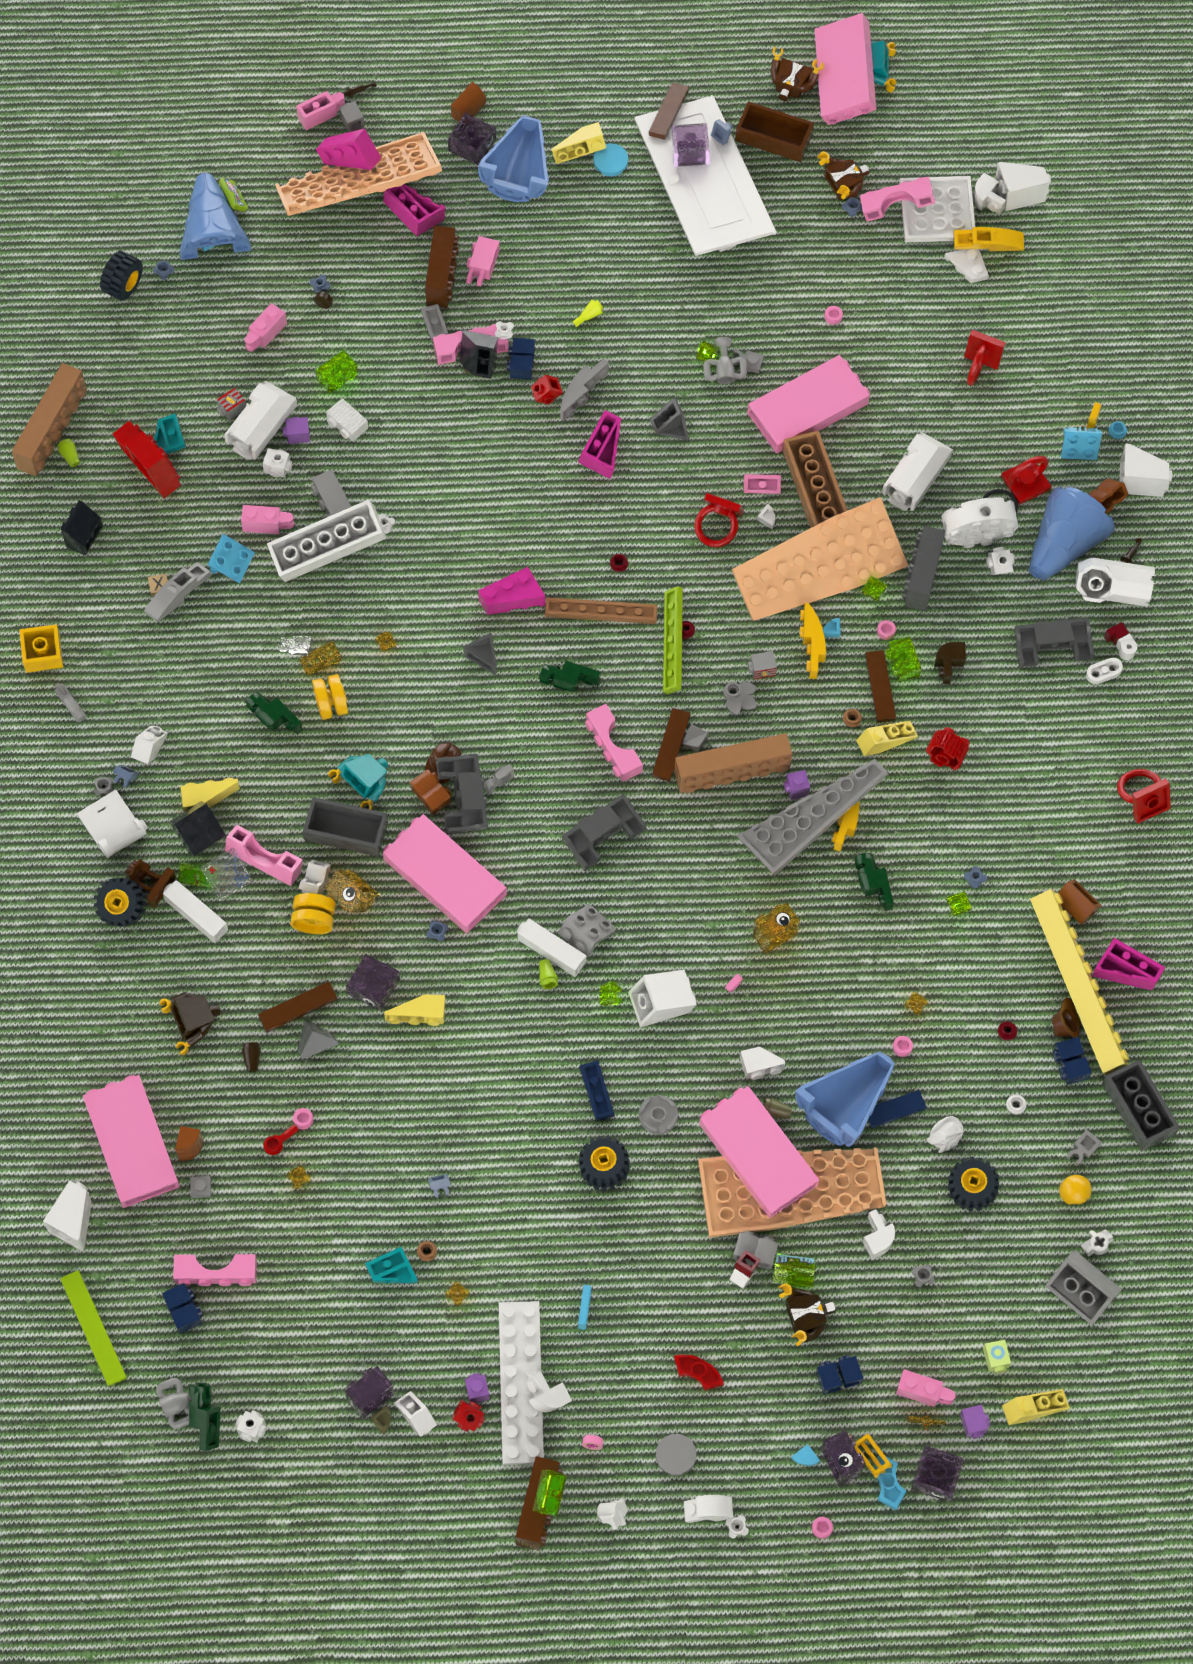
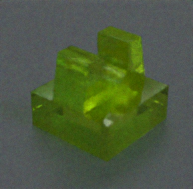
(706, 351)
(874, 589)
(958, 904)
(609, 993)

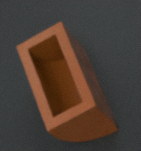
(468, 102)
(1078, 901)
(188, 1143)

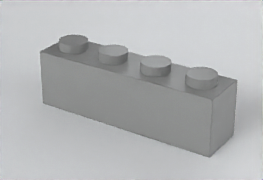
(330, 493)

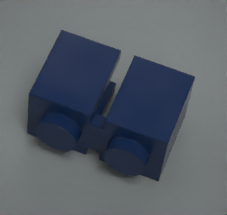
(522, 357)
(1069, 1057)
(182, 1308)
(848, 1370)

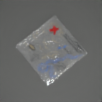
(226, 874)

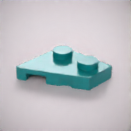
(169, 434)
(391, 1268)

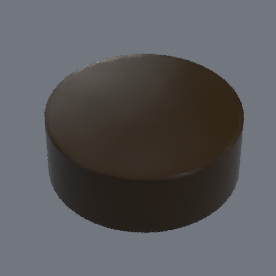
(323, 300)

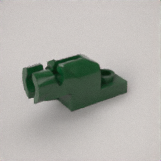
(569, 676)
(273, 713)
(874, 880)
(204, 1415)

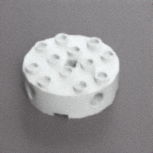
(980, 522)

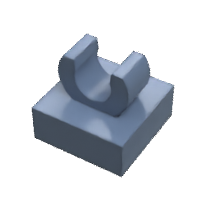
(721, 131)
(125, 773)
(439, 1182)

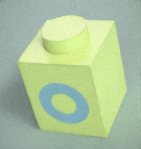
(997, 1356)

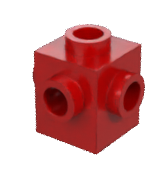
(546, 389)
(463, 1410)

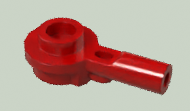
(274, 1144)

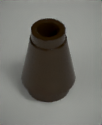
(251, 1056)

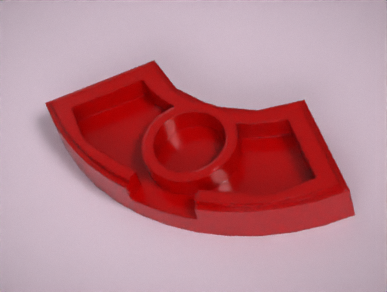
(699, 1370)

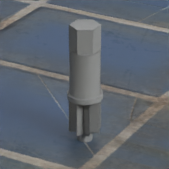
(68, 700)

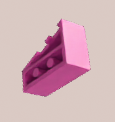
(349, 150)
(413, 209)
(602, 445)
(512, 592)
(1128, 967)

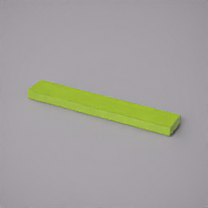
(672, 640)
(93, 1328)

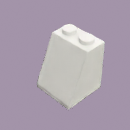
(1021, 184)
(1144, 472)
(662, 997)
(70, 1215)

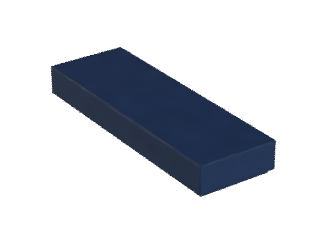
(596, 1090)
(897, 1109)

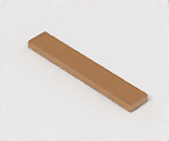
(601, 610)

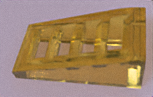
(329, 661)

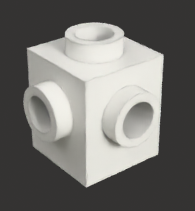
(277, 463)
(994, 564)
(251, 1433)

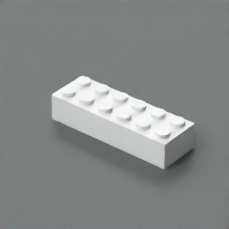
(326, 540)

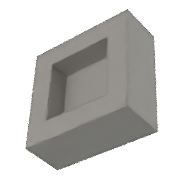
(200, 1187)

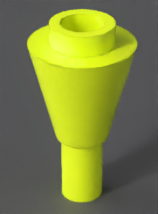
(592, 310)

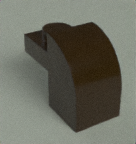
(948, 656)

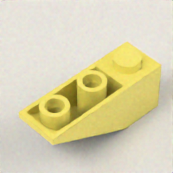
(582, 142)
(882, 738)
(208, 792)
(423, 1009)
(1035, 1406)

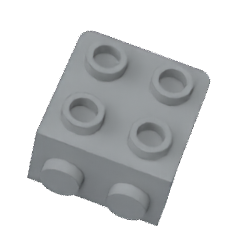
(586, 929)

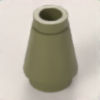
(777, 1108)

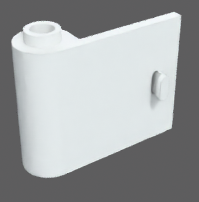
(112, 824)

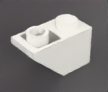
(148, 744)
(759, 1062)

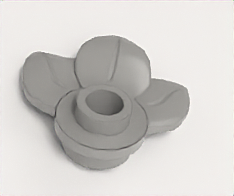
(742, 699)

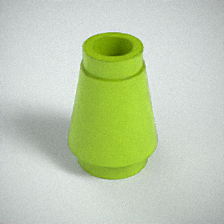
(69, 452)
(547, 975)

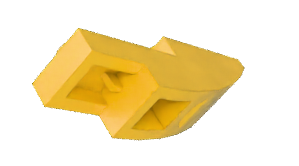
(989, 238)
(814, 639)
(847, 826)

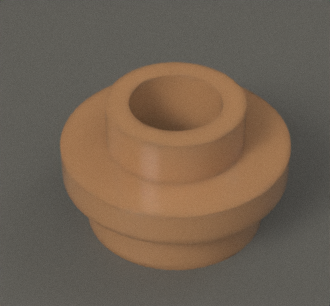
(852, 713)
(426, 1245)

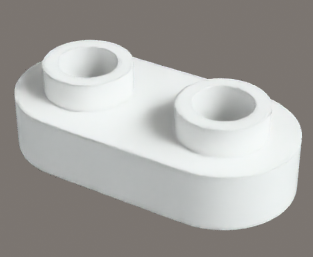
(1103, 671)

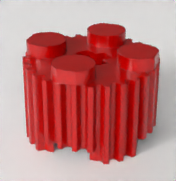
(947, 749)

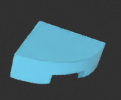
(832, 628)
(805, 1457)

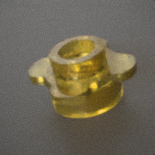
(385, 636)
(915, 997)
(299, 1171)
(457, 1287)

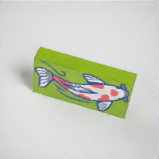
(233, 194)

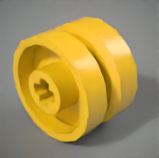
(329, 697)
(313, 913)

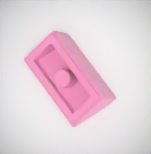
(762, 484)

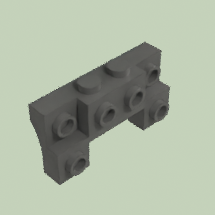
(1053, 636)
(468, 793)
(600, 826)

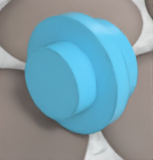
(1117, 430)

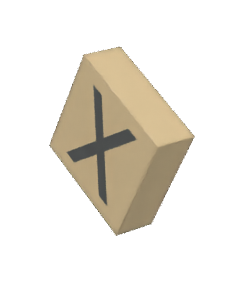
(156, 583)

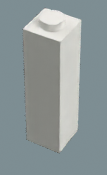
(195, 911)
(551, 947)

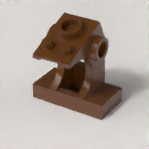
(139, 870)

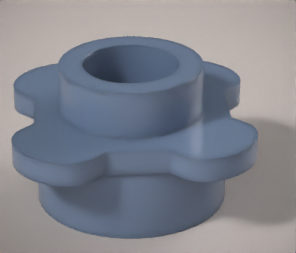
(852, 202)
(163, 265)
(320, 288)
(974, 883)
(435, 925)

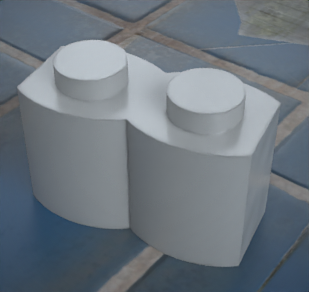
(762, 1248)

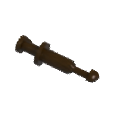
(357, 89)
(1132, 551)

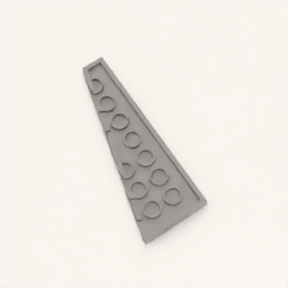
(796, 827)

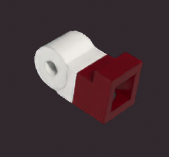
(1122, 640)
(743, 1272)

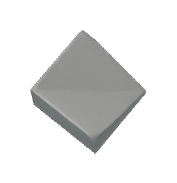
(695, 738)

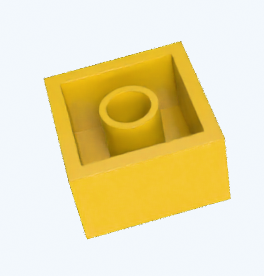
(41, 648)

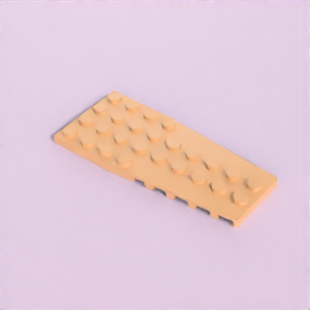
(400, 163)
(821, 561)
(847, 1185)

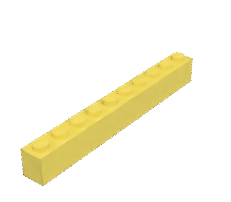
(1079, 982)

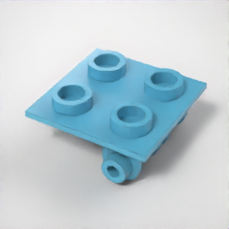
(1081, 443)
(230, 558)

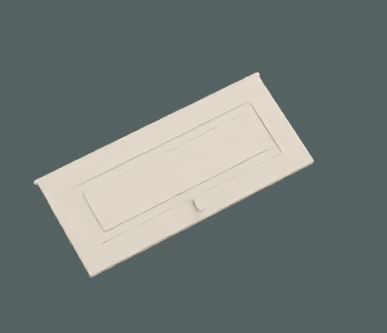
(712, 200)

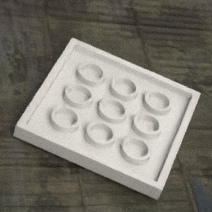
(938, 221)

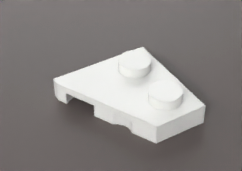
(969, 263)

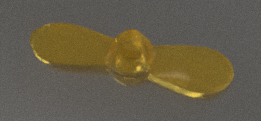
(925, 1420)

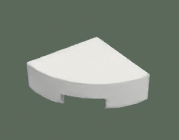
(767, 516)

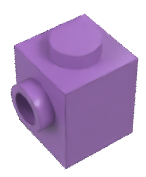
(296, 430)
(797, 785)
(477, 1388)
(974, 1421)

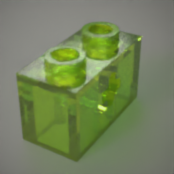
(337, 371)
(903, 658)

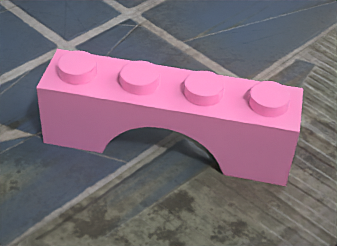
(917, 191)
(449, 345)
(625, 762)
(283, 866)
(240, 1270)

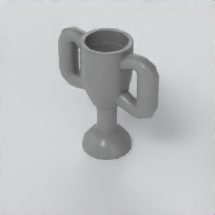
(725, 370)
(174, 1402)

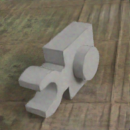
(753, 360)
(500, 777)
(1085, 1145)

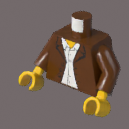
(791, 77)
(843, 176)

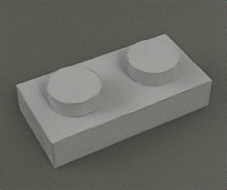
(434, 321)

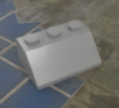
(1083, 1287)

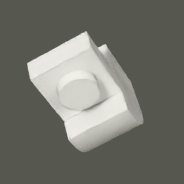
(985, 194)
(315, 877)
(880, 1240)
(544, 1397)
(708, 1508)

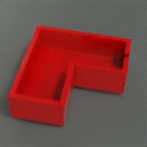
(148, 458)

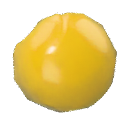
(1075, 1189)

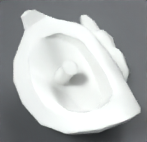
(946, 1133)

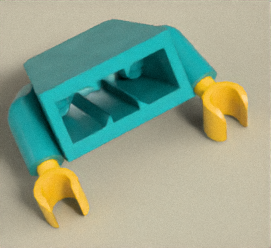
(880, 60)
(364, 775)

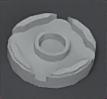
(658, 1114)
(676, 1454)

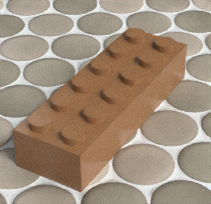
(49, 420)
(813, 477)
(733, 763)

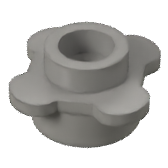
(99, 782)
(926, 1270)

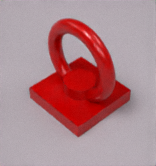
(983, 351)
(1027, 479)
(721, 507)
(1149, 800)

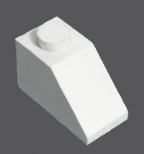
(416, 1414)

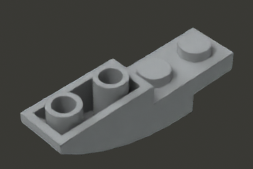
(577, 391)
(175, 590)

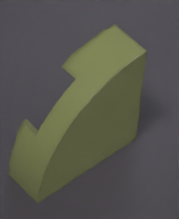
(382, 1419)

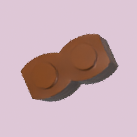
(1109, 493)
(430, 791)

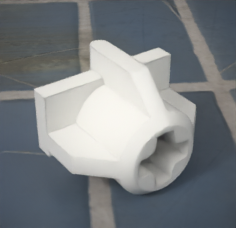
(1098, 1243)
(612, 1513)

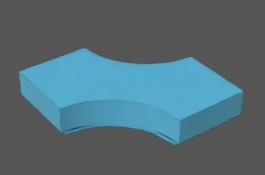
(890, 1491)

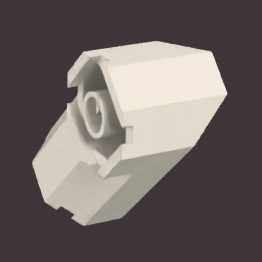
(260, 420)
(916, 472)
(1114, 581)

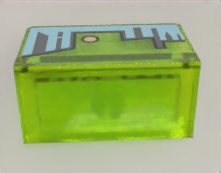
(794, 1270)

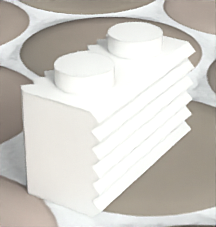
(346, 420)

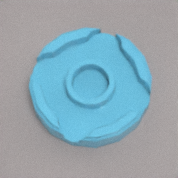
(611, 160)

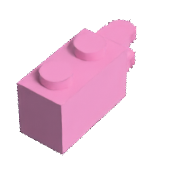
(319, 109)
(482, 260)
(265, 327)
(265, 519)
(924, 1389)

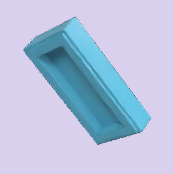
(584, 1309)

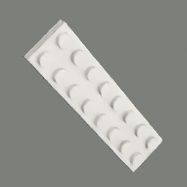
(518, 1360)

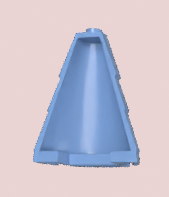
(517, 163)
(211, 220)
(1068, 530)
(845, 1098)

